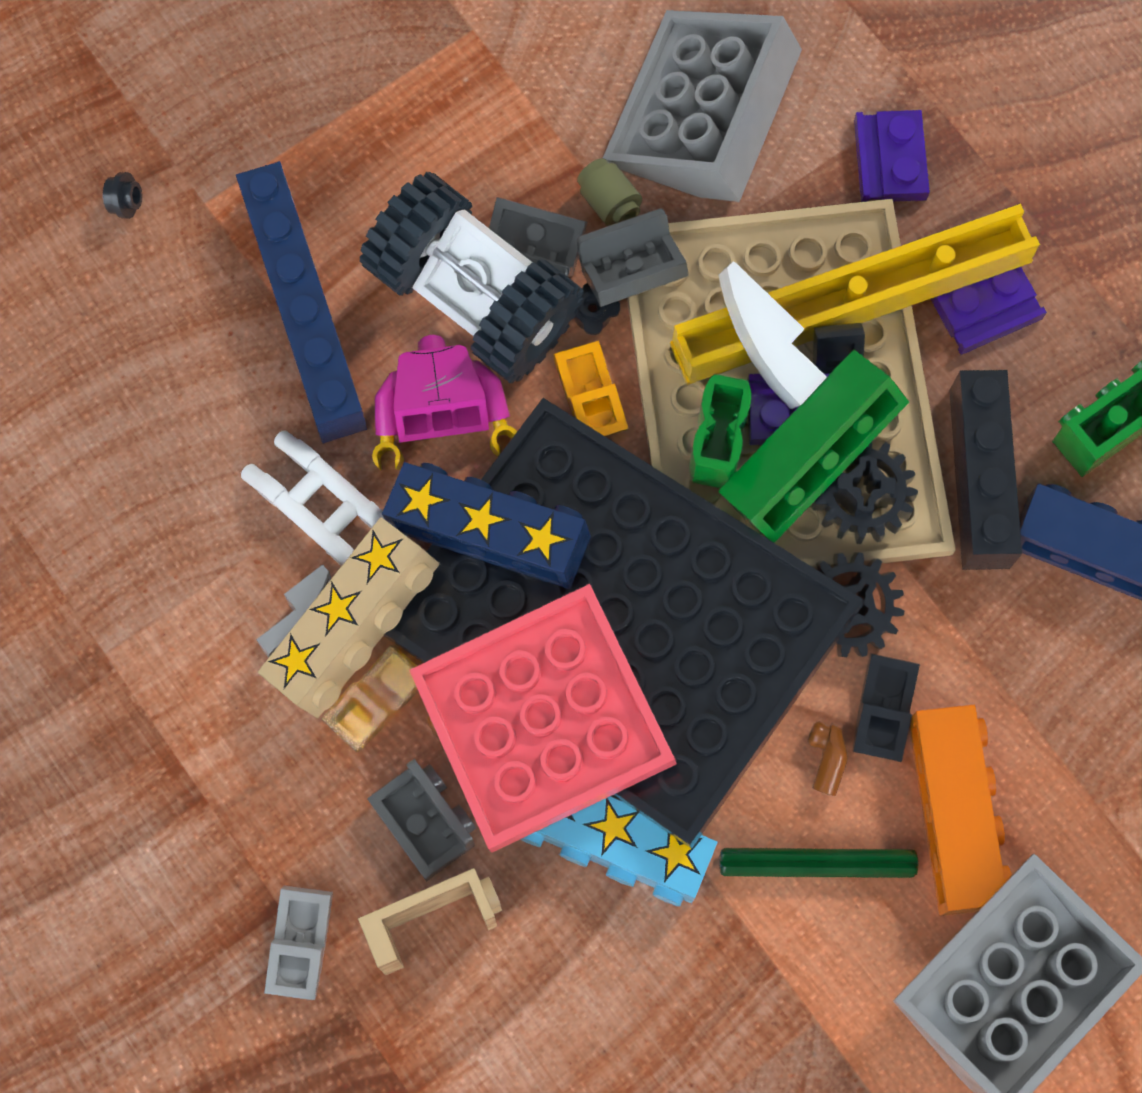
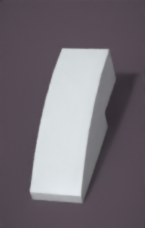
(768, 336)

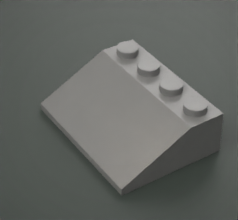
(705, 101)
(1020, 983)

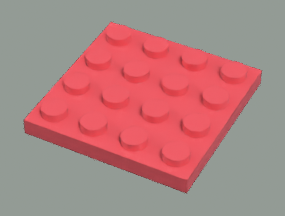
(541, 718)

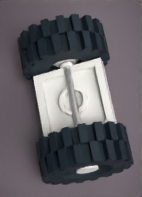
(471, 275)

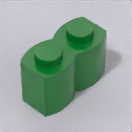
(720, 430)

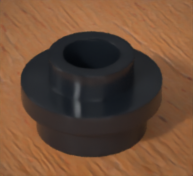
(122, 195)

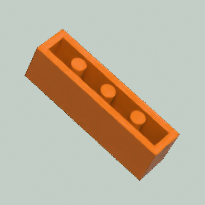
(958, 807)

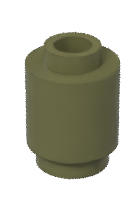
(609, 192)

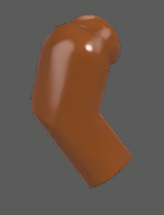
(834, 756)

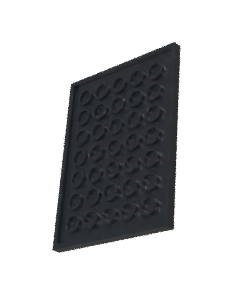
(699, 602)

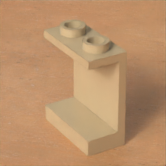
(378, 923)

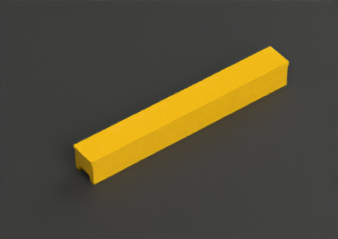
(868, 288)

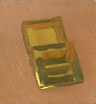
(373, 700)

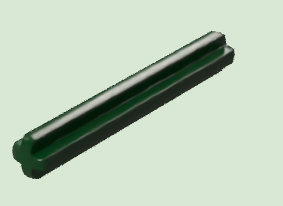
(818, 862)

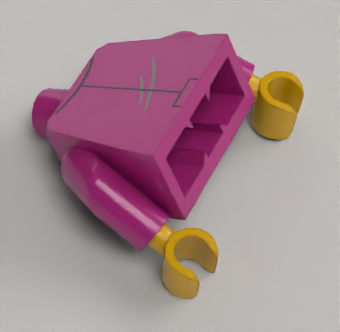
(438, 396)

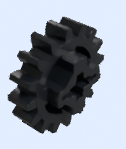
(882, 491)
(863, 585)

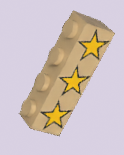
(349, 618)

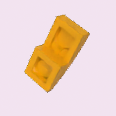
(590, 388)

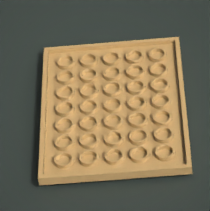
(775, 253)

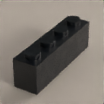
(985, 470)

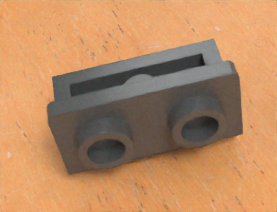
(538, 233)
(630, 257)
(423, 820)

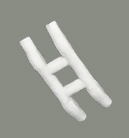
(293, 502)

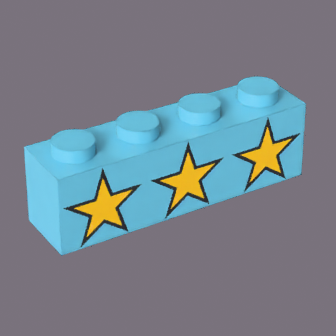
(630, 849)

